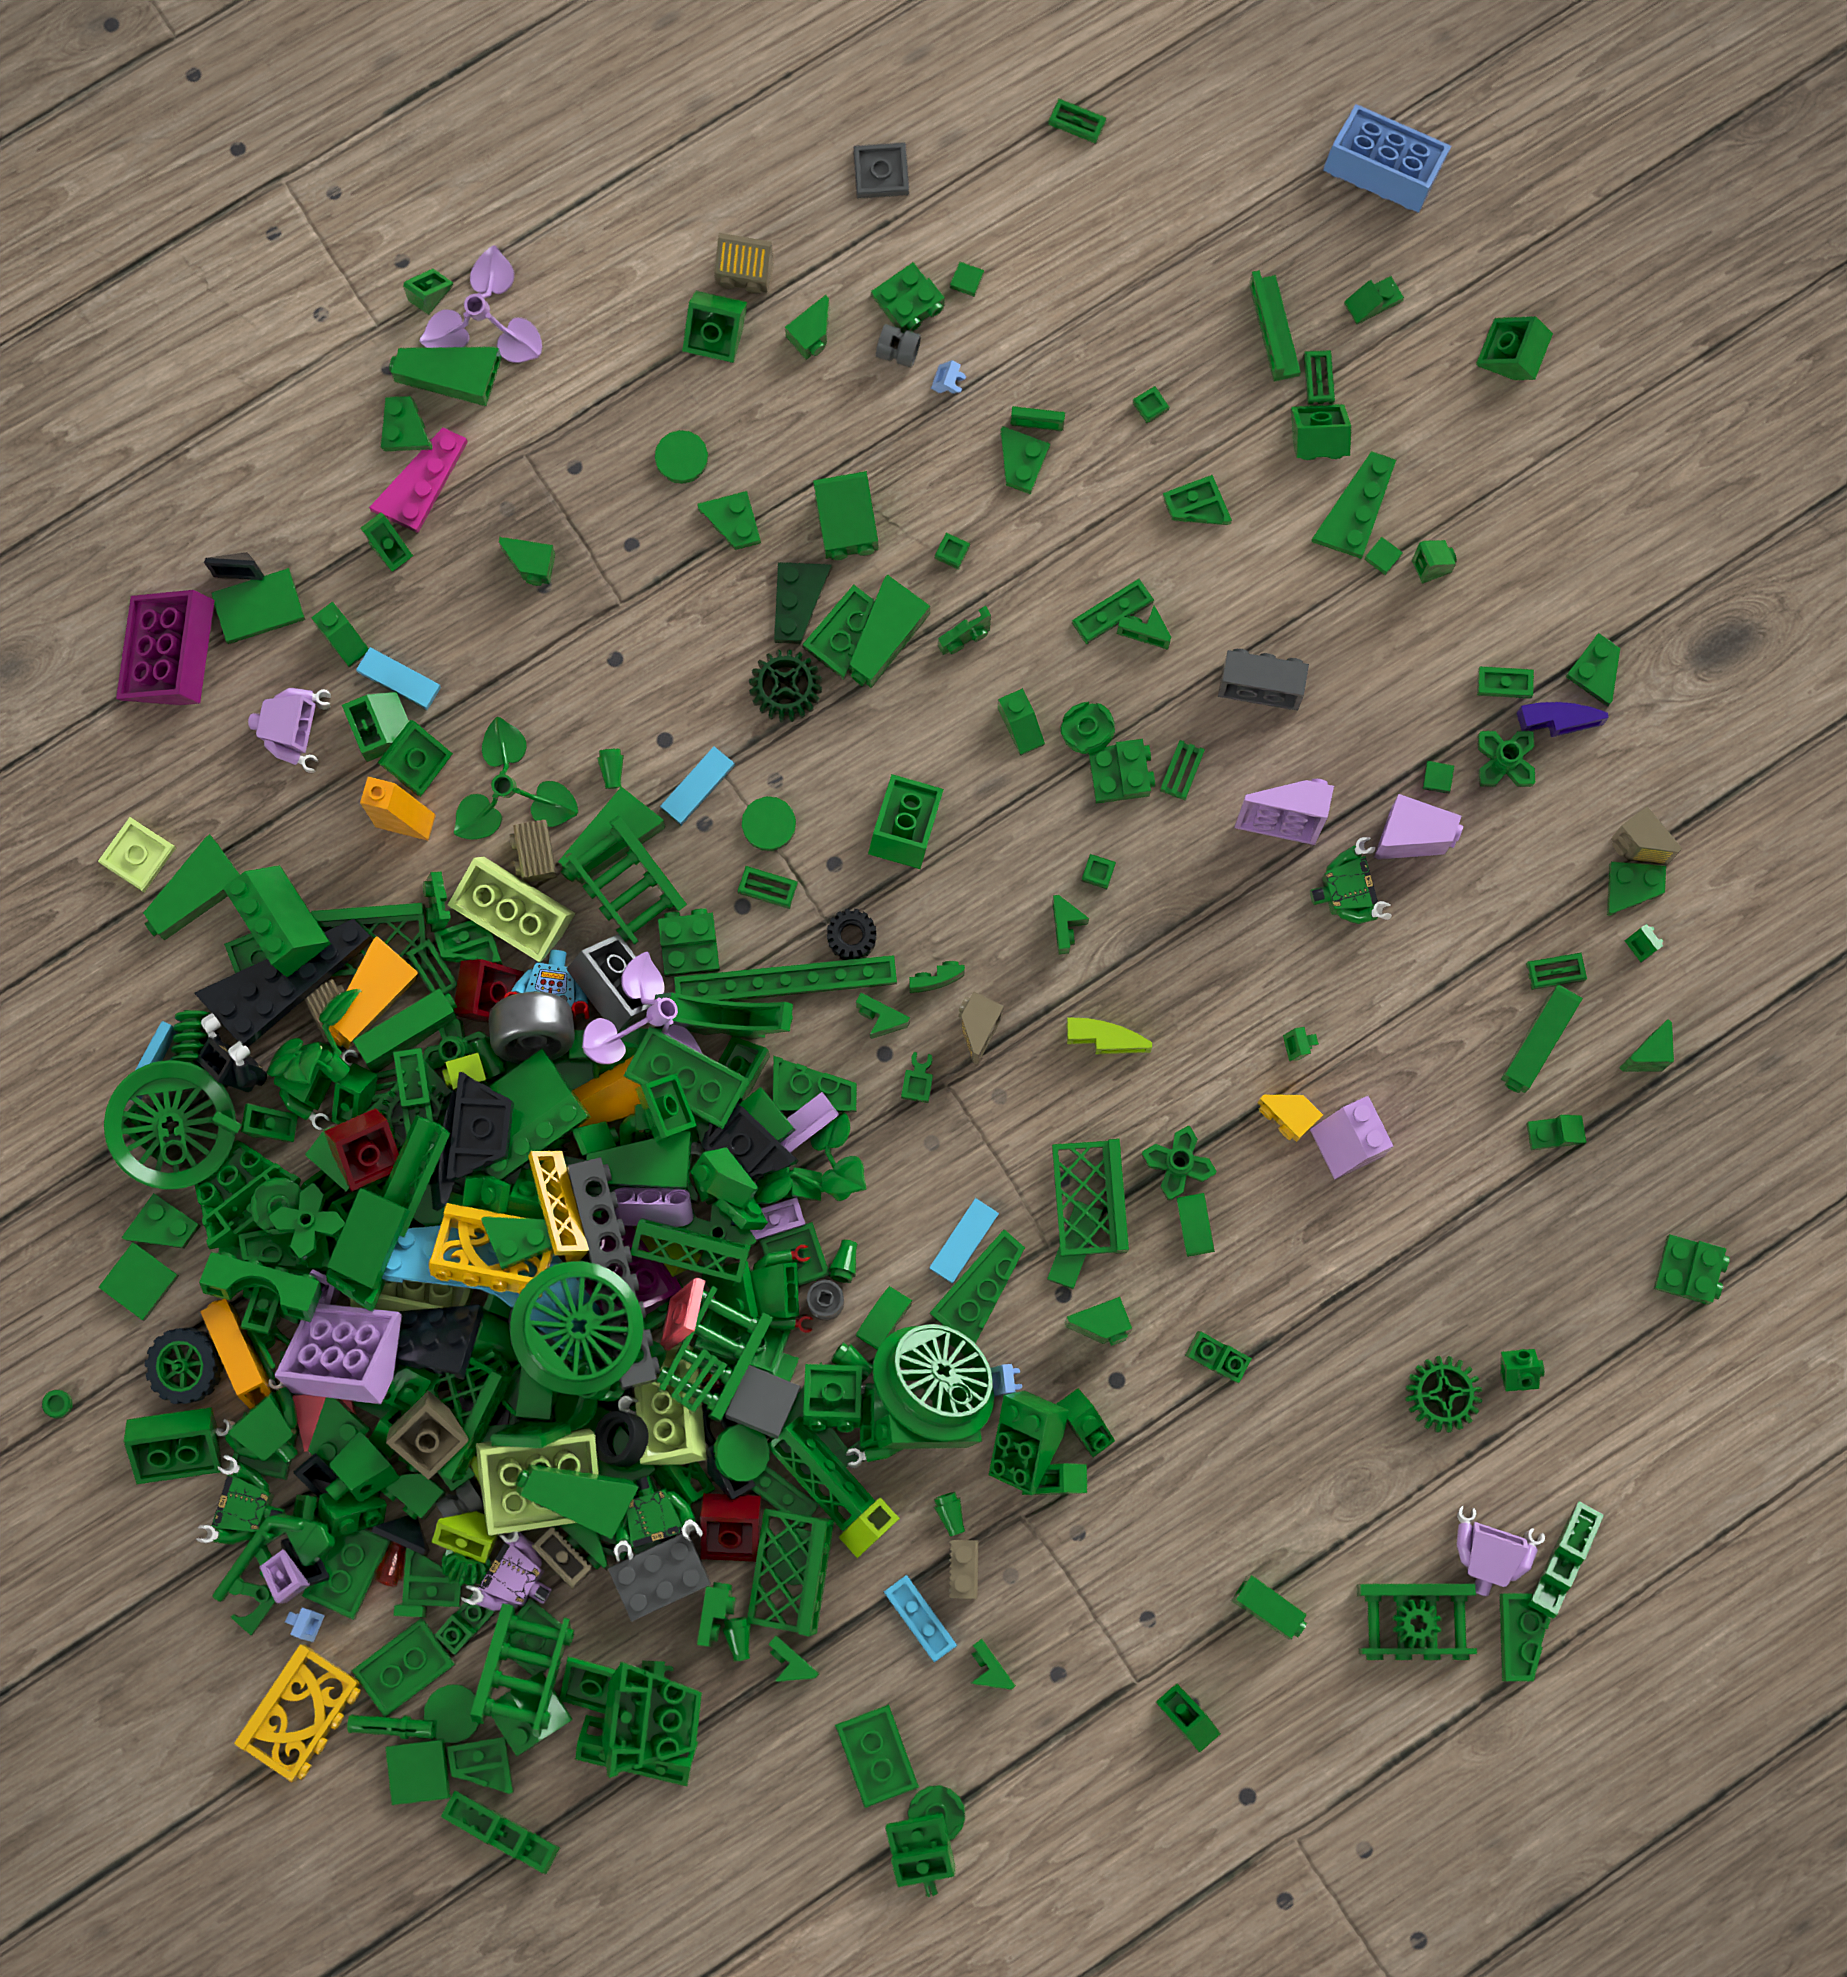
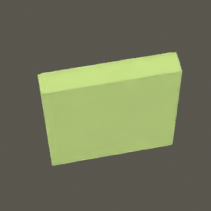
(137, 854)

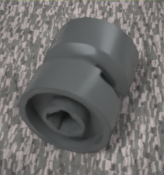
(907, 349)
(825, 1300)
(464, 1501)

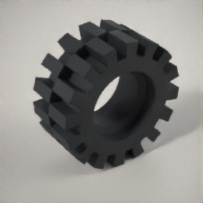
(855, 918)

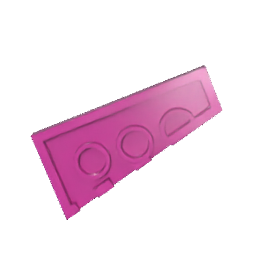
(420, 483)

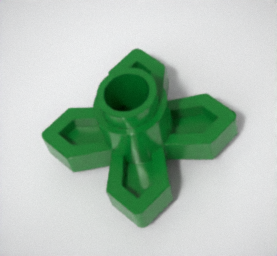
(1497, 750)
(452, 1037)
(1175, 1177)
(308, 1222)
(722, 1222)

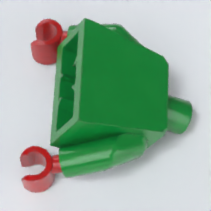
(776, 1289)

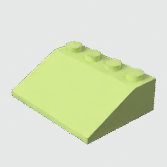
(500, 1467)

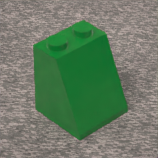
(846, 515)

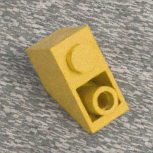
(1292, 1112)

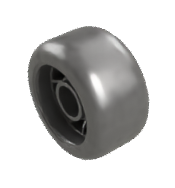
(529, 1023)

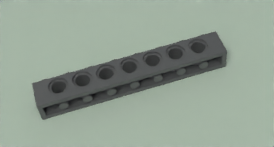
(580, 1177)

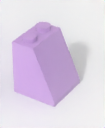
(1417, 830)
(1352, 1138)

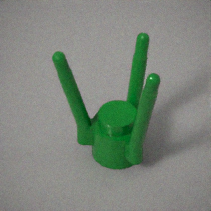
(262, 1343)

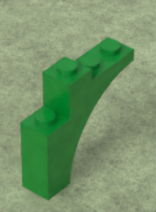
(730, 1018)

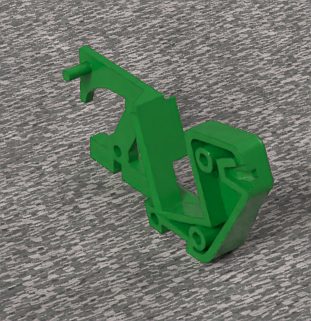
(310, 1543)

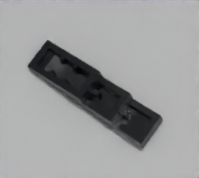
(440, 1185)

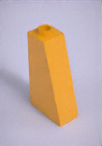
(396, 810)
(382, 979)
(609, 1095)
(236, 1352)

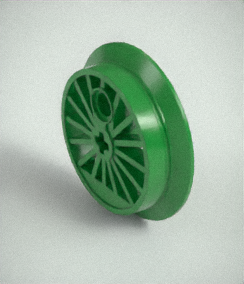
(166, 1078)
(541, 1360)
(946, 1384)

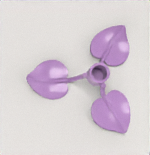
(489, 274)
(642, 982)

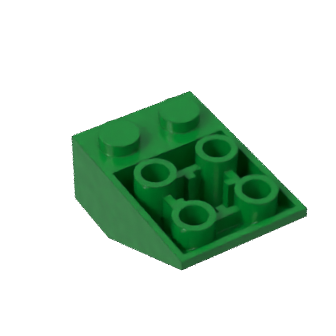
(1026, 1440)

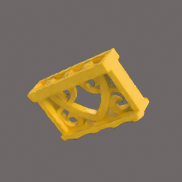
(468, 1222)
(259, 1724)

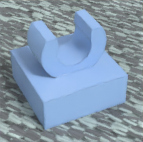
(946, 376)
(1004, 1379)
(305, 1624)

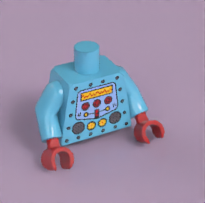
(555, 980)

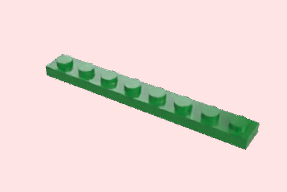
(790, 979)

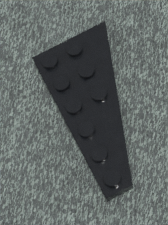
(262, 995)
(439, 1338)

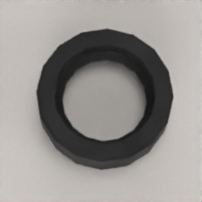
(637, 1438)

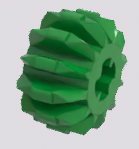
(463, 1569)
(1408, 1629)

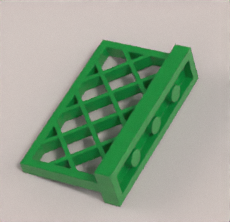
(377, 915)
(1114, 1197)
(480, 1415)
(813, 1579)

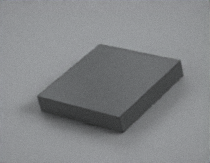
(881, 170)
(762, 1402)

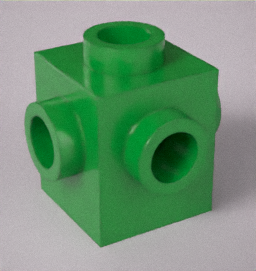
(1521, 1370)

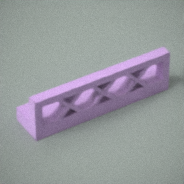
(809, 1120)

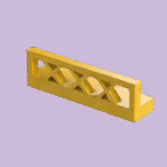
(563, 1204)

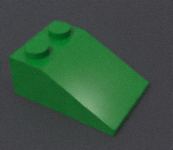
(905, 821)

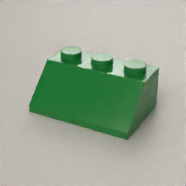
(173, 1445)

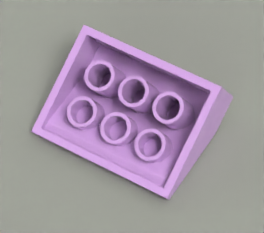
(1288, 811)
(342, 1354)

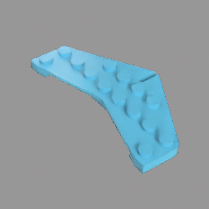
(411, 1263)

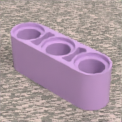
(660, 1205)

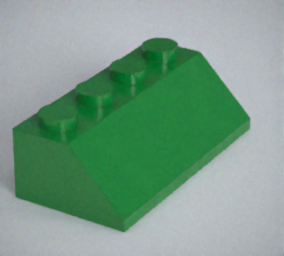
(277, 917)

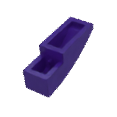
(1559, 717)

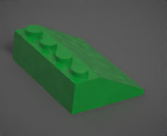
(542, 1111)

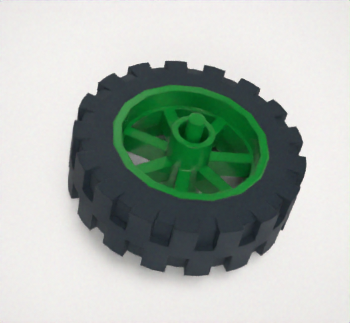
(159, 1359)

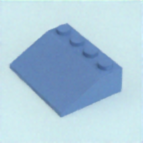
(1386, 158)

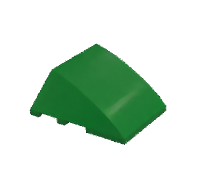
(228, 1194)
(647, 1719)

